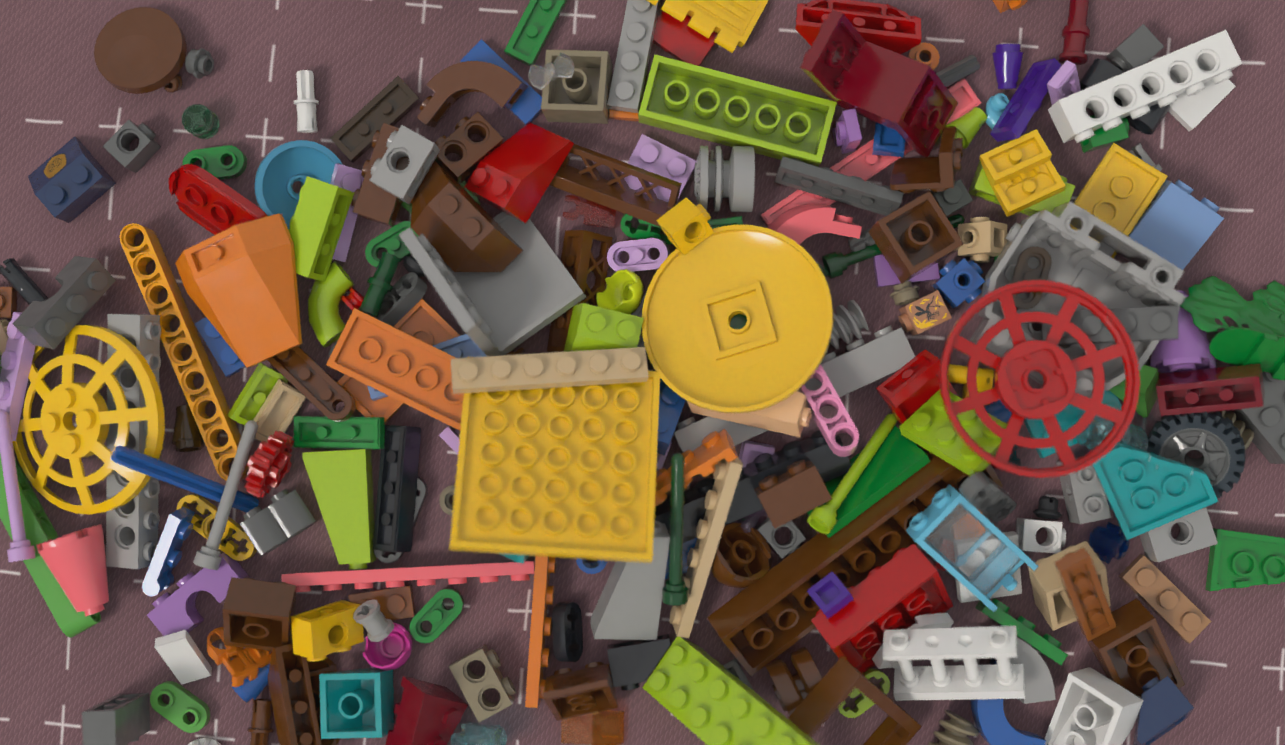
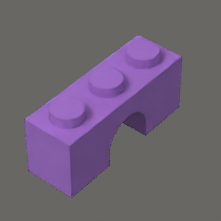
(178, 610)

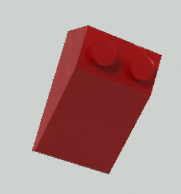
(519, 171)

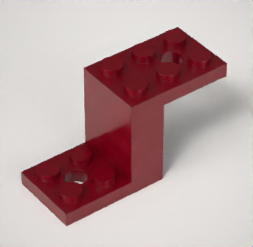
(879, 83)

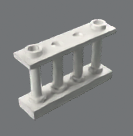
(955, 681)

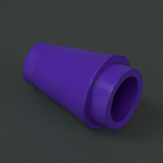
(1007, 65)

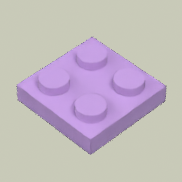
(662, 161)

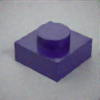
(830, 595)

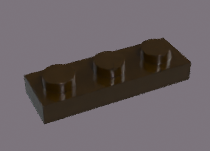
(385, 107)

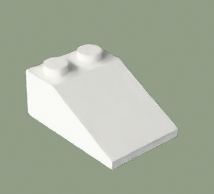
(1092, 711)

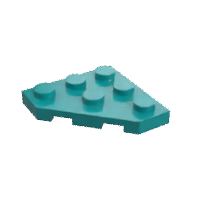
(1150, 488)

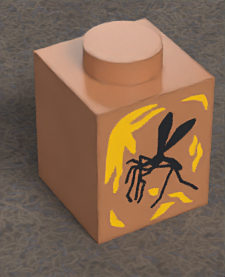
(924, 314)

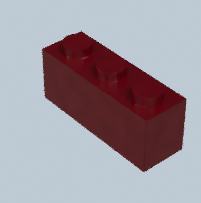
(1211, 390)

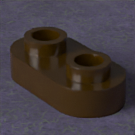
(1023, 272)

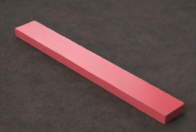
(864, 164)

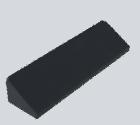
(397, 489)

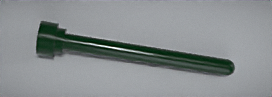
(837, 263)
(675, 591)

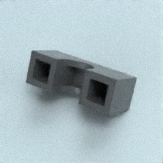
(51, 320)

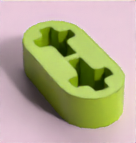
(864, 703)

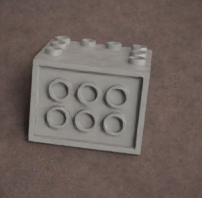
(503, 306)

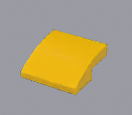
(1022, 173)

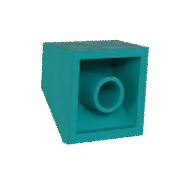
(356, 703)

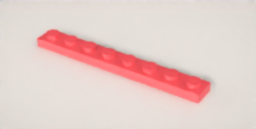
(397, 576)

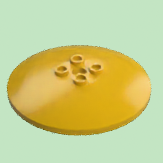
(731, 274)

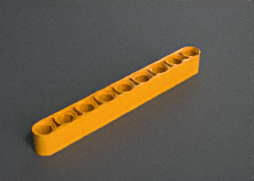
(175, 341)

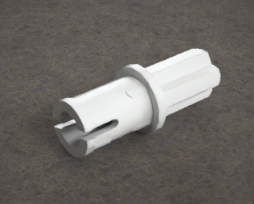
(306, 102)

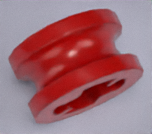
(353, 300)

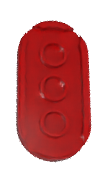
(210, 200)

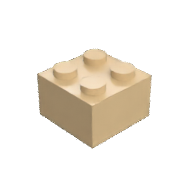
(1050, 593)

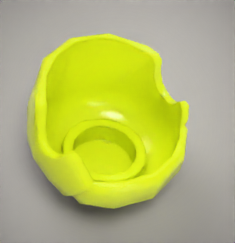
(622, 292)

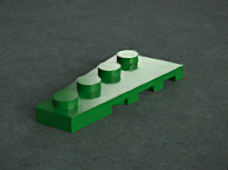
(1245, 560)

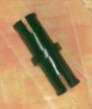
(380, 284)

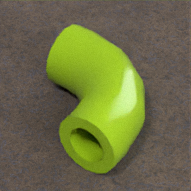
(324, 304)

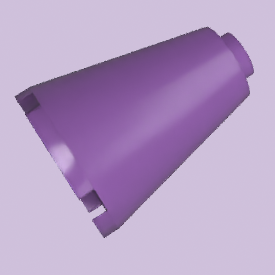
(1188, 352)

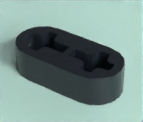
(567, 631)

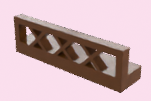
(614, 195)
(579, 262)

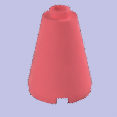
(79, 567)

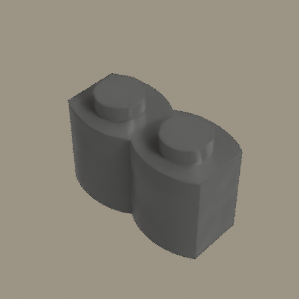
(277, 522)

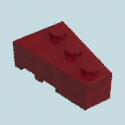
(425, 714)

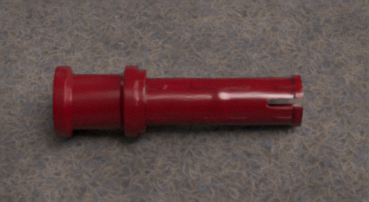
(1075, 33)

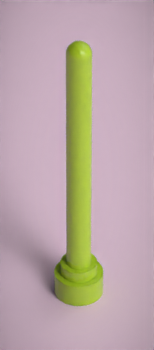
(824, 517)

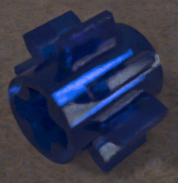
(1108, 542)

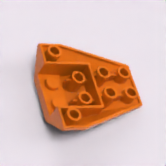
(247, 287)

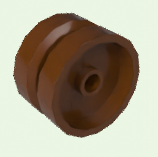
(794, 688)

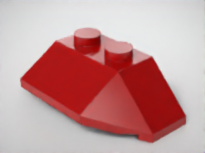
(874, 21)

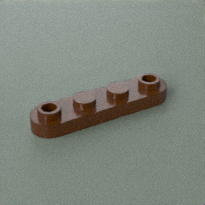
(314, 383)

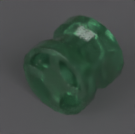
(195, 116)

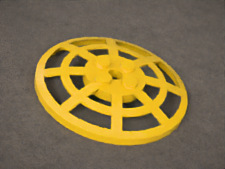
(91, 420)

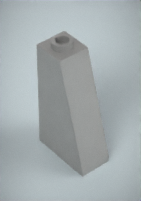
(633, 595)

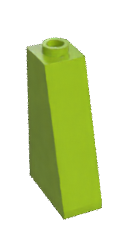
(346, 501)

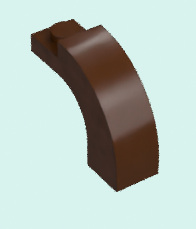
(468, 78)

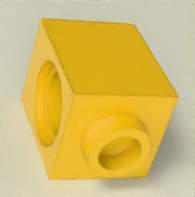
(686, 225)

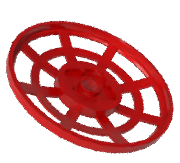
(1057, 375)

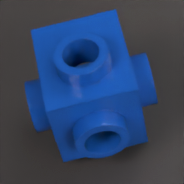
(948, 283)

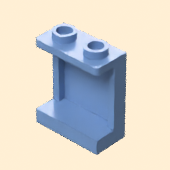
(1176, 224)

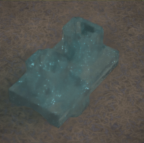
(479, 735)

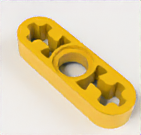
(230, 547)

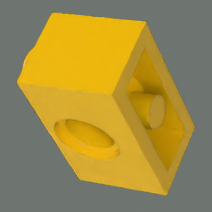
(326, 630)

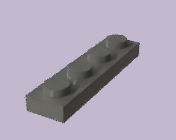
(838, 187)
(1140, 323)

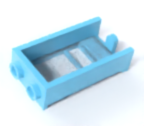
(968, 545)

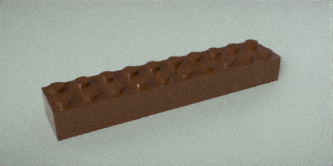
(779, 610)

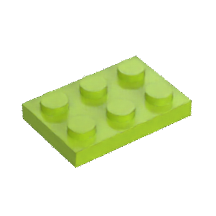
(933, 431)

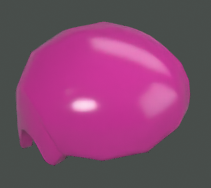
(391, 651)

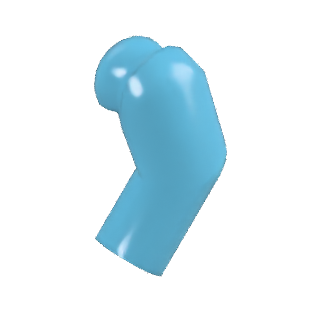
(995, 108)

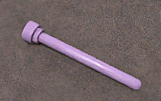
(20, 548)

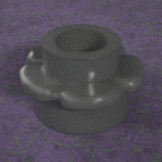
(199, 63)

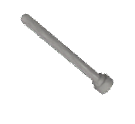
(209, 555)

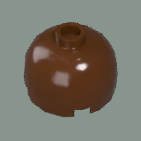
(740, 557)

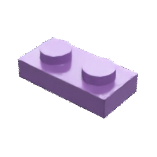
(847, 131)

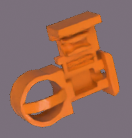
(245, 661)

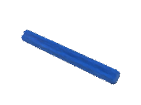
(179, 477)

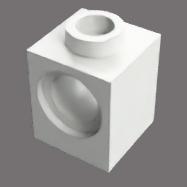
(1027, 530)

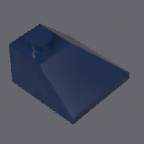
(1161, 710)

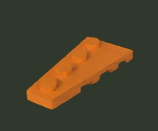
(699, 461)

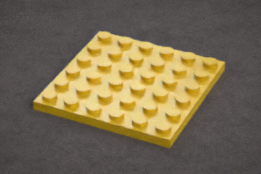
(559, 472)

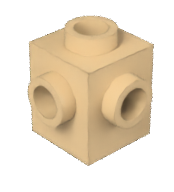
(982, 239)

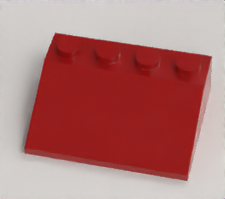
(883, 602)

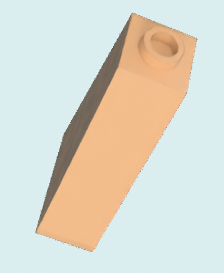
(784, 417)

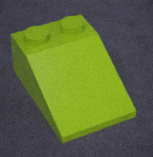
(601, 329)

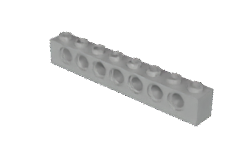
(134, 526)

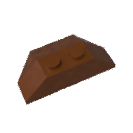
(459, 226)
(296, 696)

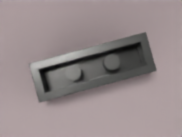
(117, 720)

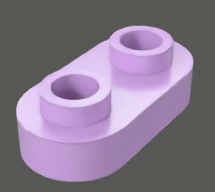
(638, 253)

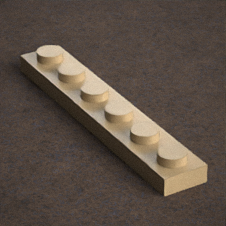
(549, 370)
(708, 537)

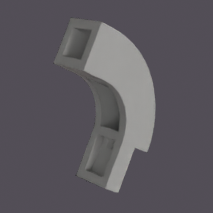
(1038, 679)

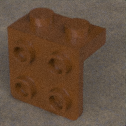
(930, 172)

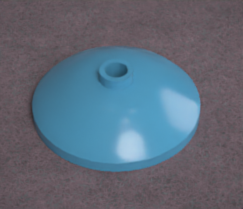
(286, 165)

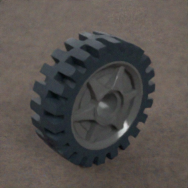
(1205, 432)

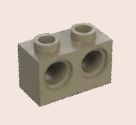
(474, 685)

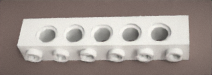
(1214, 53)

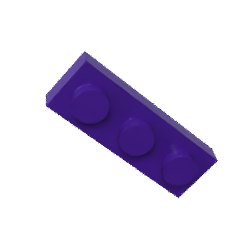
(1025, 101)

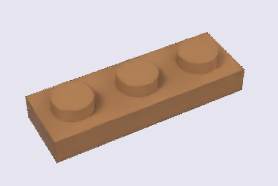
(1164, 598)

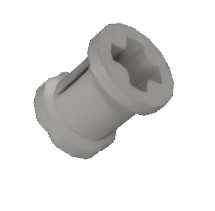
(373, 620)

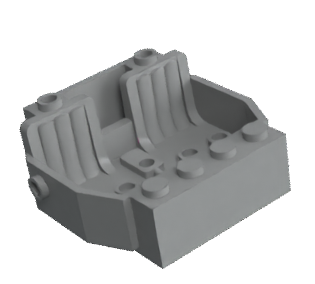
(1084, 265)

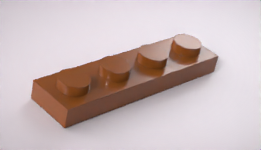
(1085, 593)

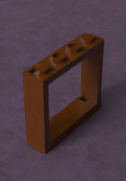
(835, 688)

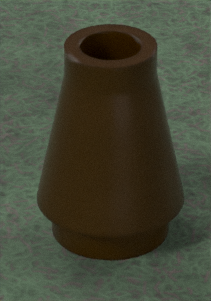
(186, 432)

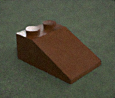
(1135, 650)
(580, 691)

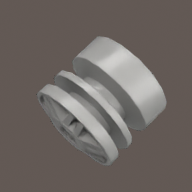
(726, 178)

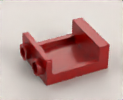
(912, 386)

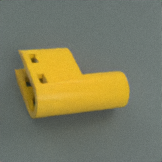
(984, 377)

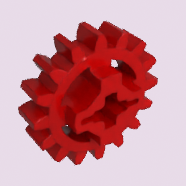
(269, 464)

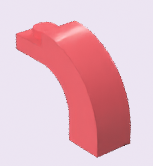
(813, 219)

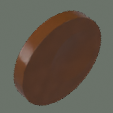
(140, 50)

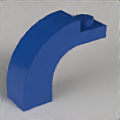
(995, 728)

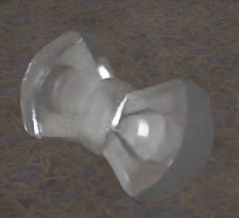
(561, 68)

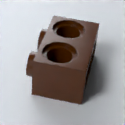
(469, 151)

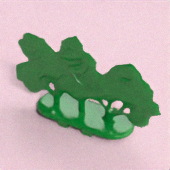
(1238, 345)

